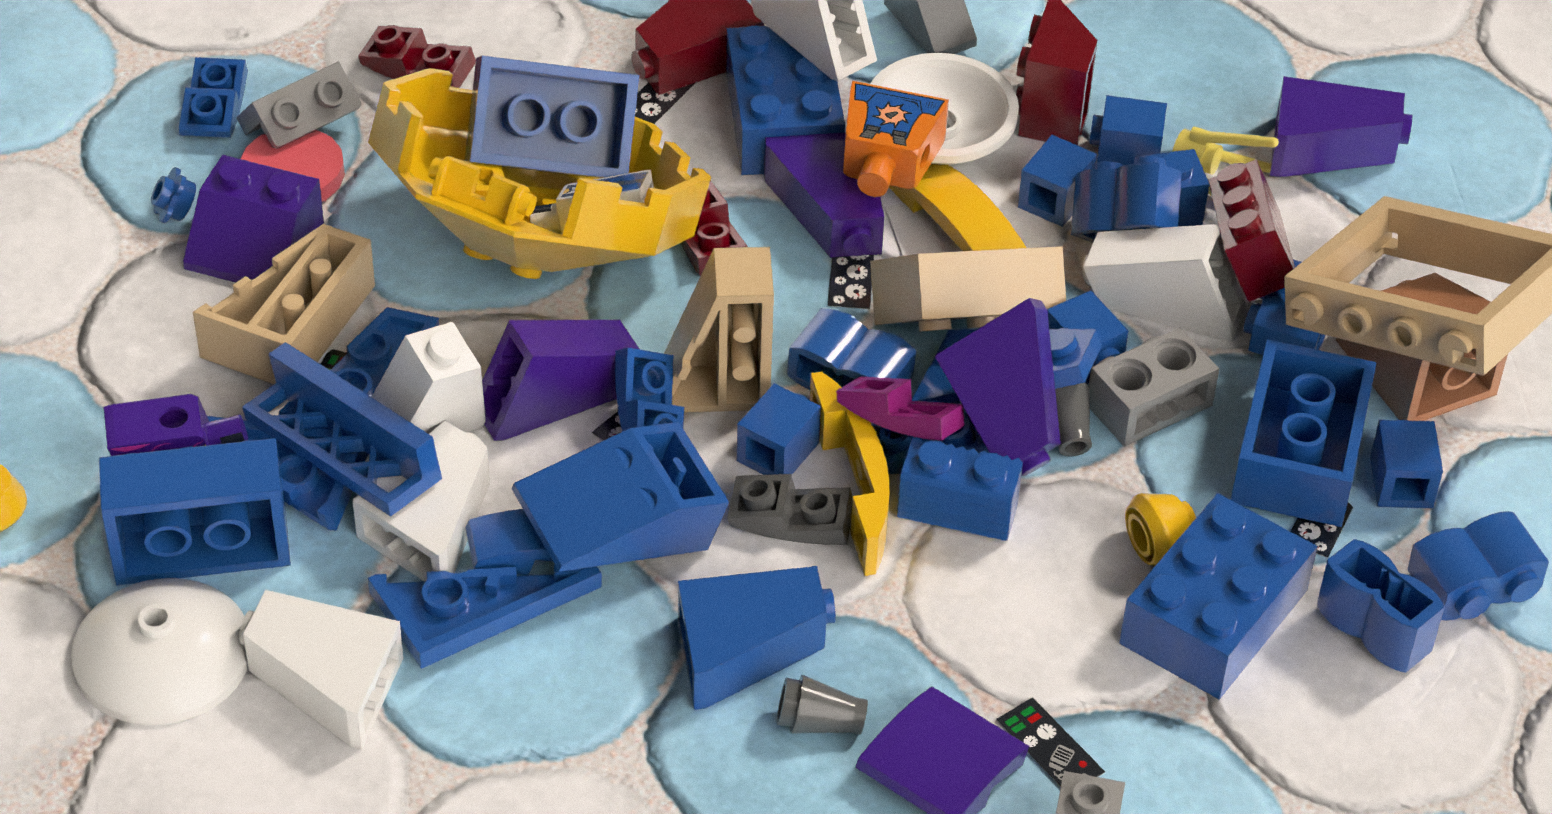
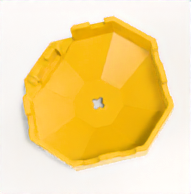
(423, 138)

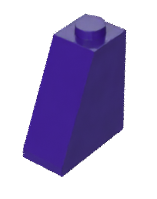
(1336, 127)
(827, 203)
(550, 372)
(1009, 384)

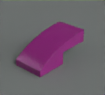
(890, 405)

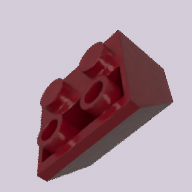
(1056, 75)

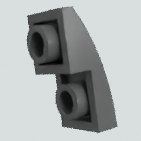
(779, 511)

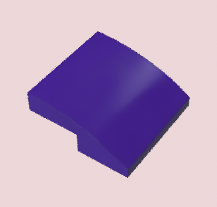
(942, 755)

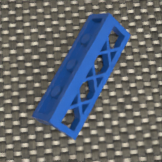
(357, 426)

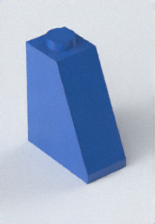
(749, 627)

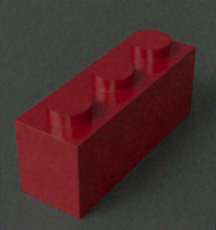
(1251, 229)

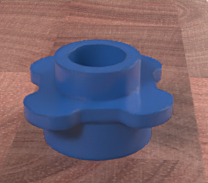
(173, 196)

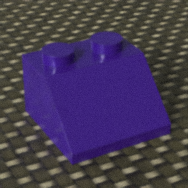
(249, 217)

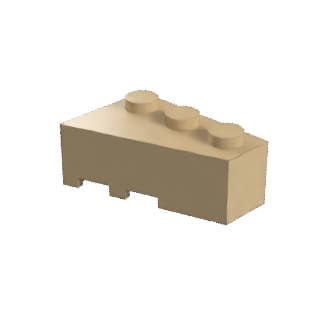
(964, 285)
(296, 301)
(725, 334)

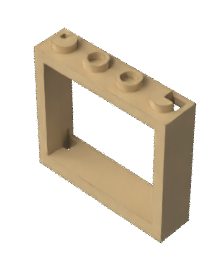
(1326, 303)

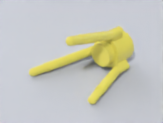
(1211, 153)

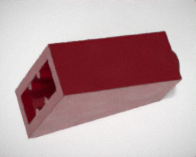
(687, 41)

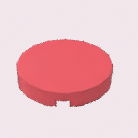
(310, 155)

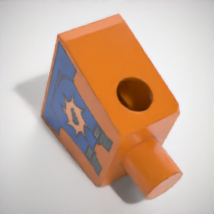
(891, 136)

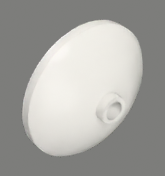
(980, 101)
(160, 651)

